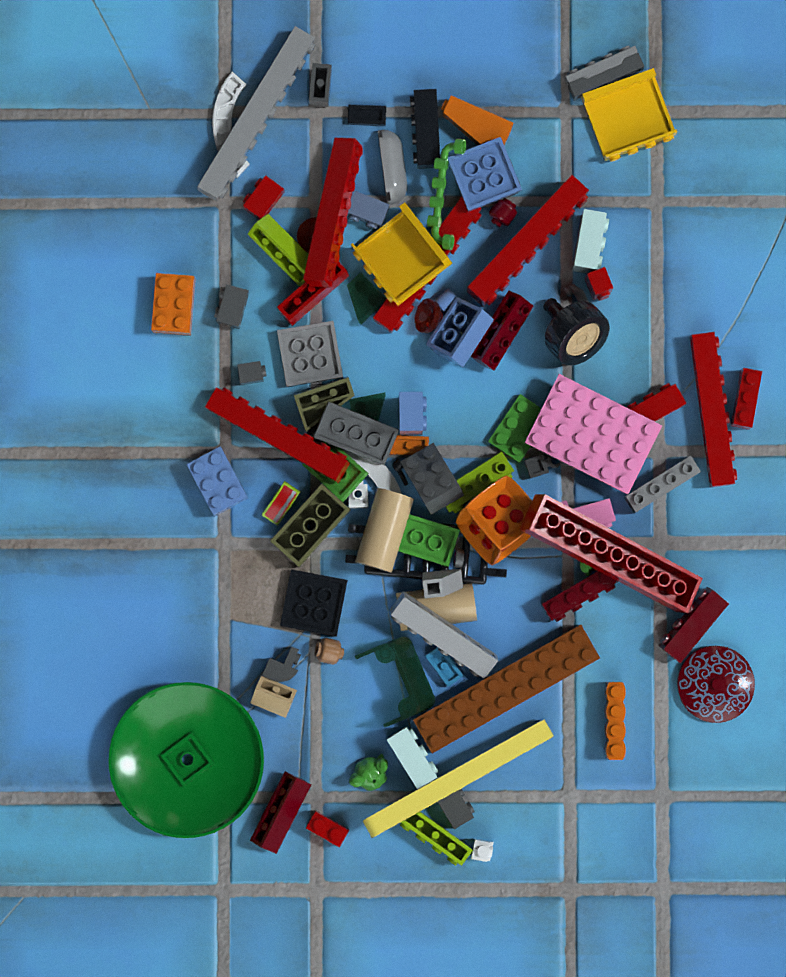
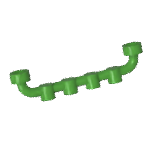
(439, 184)

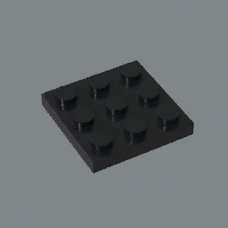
(313, 603)

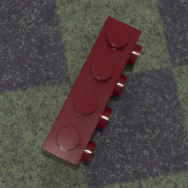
(502, 331)
(573, 597)
(693, 625)
(280, 812)

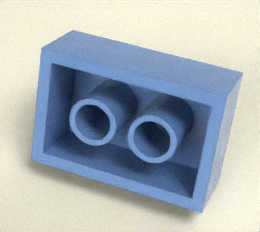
(459, 331)
(411, 413)
(217, 481)

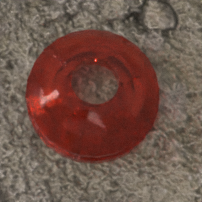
(428, 316)

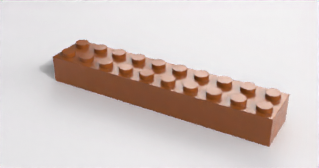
(506, 688)

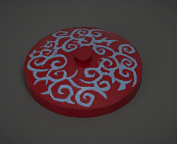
(716, 684)

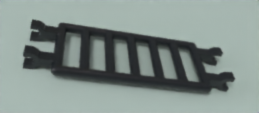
(406, 573)

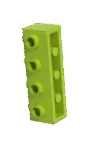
(280, 247)
(480, 479)
(438, 836)

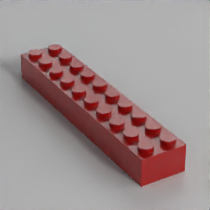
(611, 553)

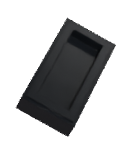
(367, 115)

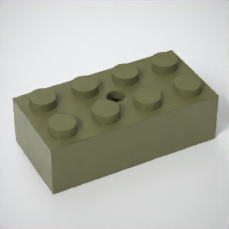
(324, 512)

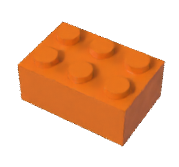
(173, 304)

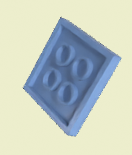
(484, 174)

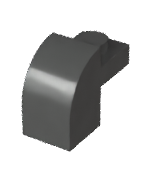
(282, 672)

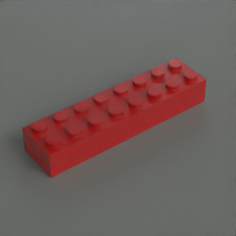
(527, 241)

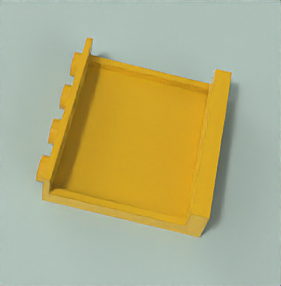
(628, 115)
(401, 256)

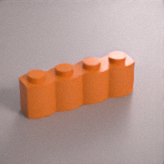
(615, 714)

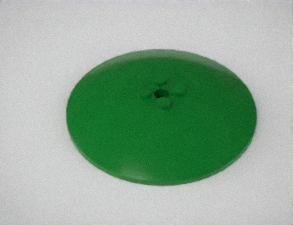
(150, 769)

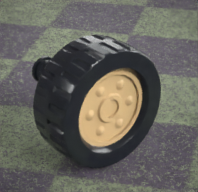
(575, 331)

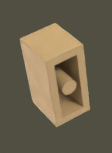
(273, 696)

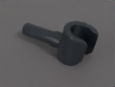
(397, 467)

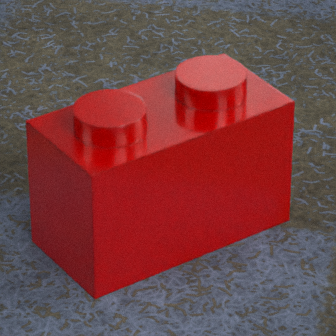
(263, 198)
(599, 284)
(327, 828)

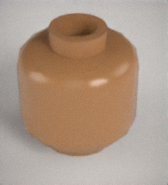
(329, 651)

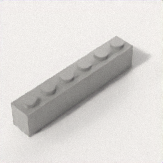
(444, 635)

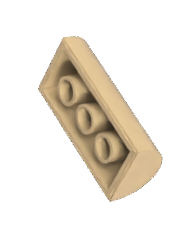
(384, 530)
(454, 607)

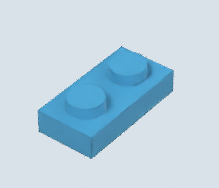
(444, 667)

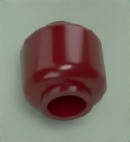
(503, 212)

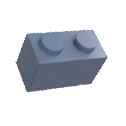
(367, 210)

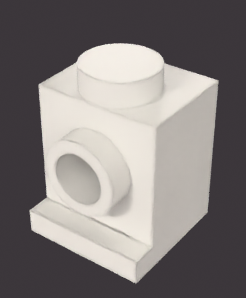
(361, 502)
(482, 850)

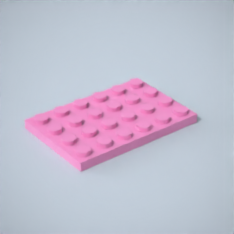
(593, 434)

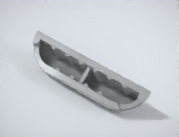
(393, 166)

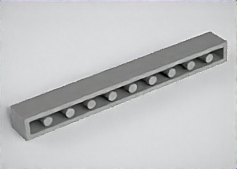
(256, 114)

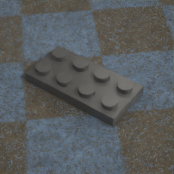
(356, 433)

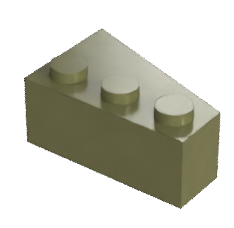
(313, 401)

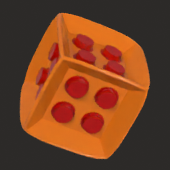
(494, 520)

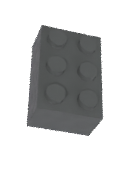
(432, 478)

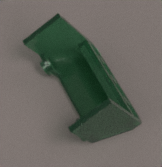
(419, 690)

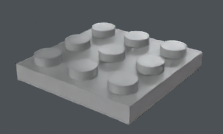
(310, 353)

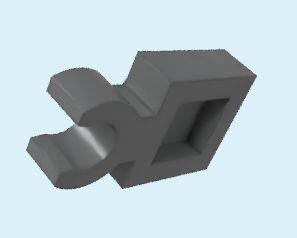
(539, 466)

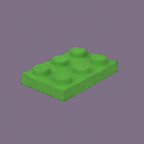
(514, 429)
(351, 479)
(428, 540)

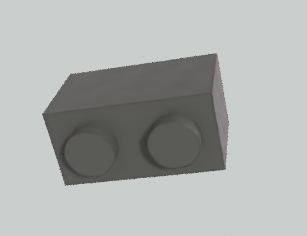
(320, 84)
(232, 306)
(456, 809)

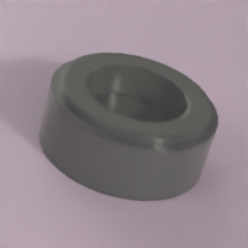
(458, 558)

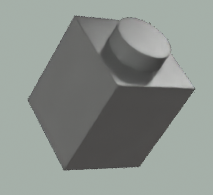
(251, 372)

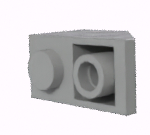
(441, 582)

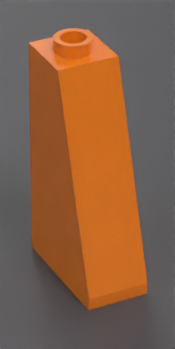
(475, 122)

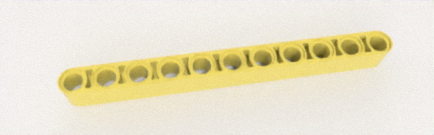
(457, 778)

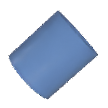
(445, 300)

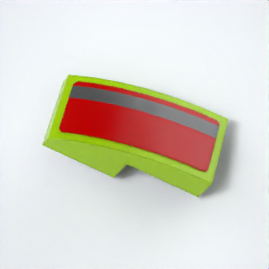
(280, 503)

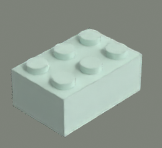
(590, 241)
(413, 757)

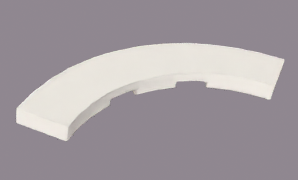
(223, 112)
(377, 472)

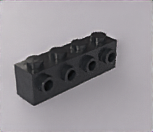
(426, 128)

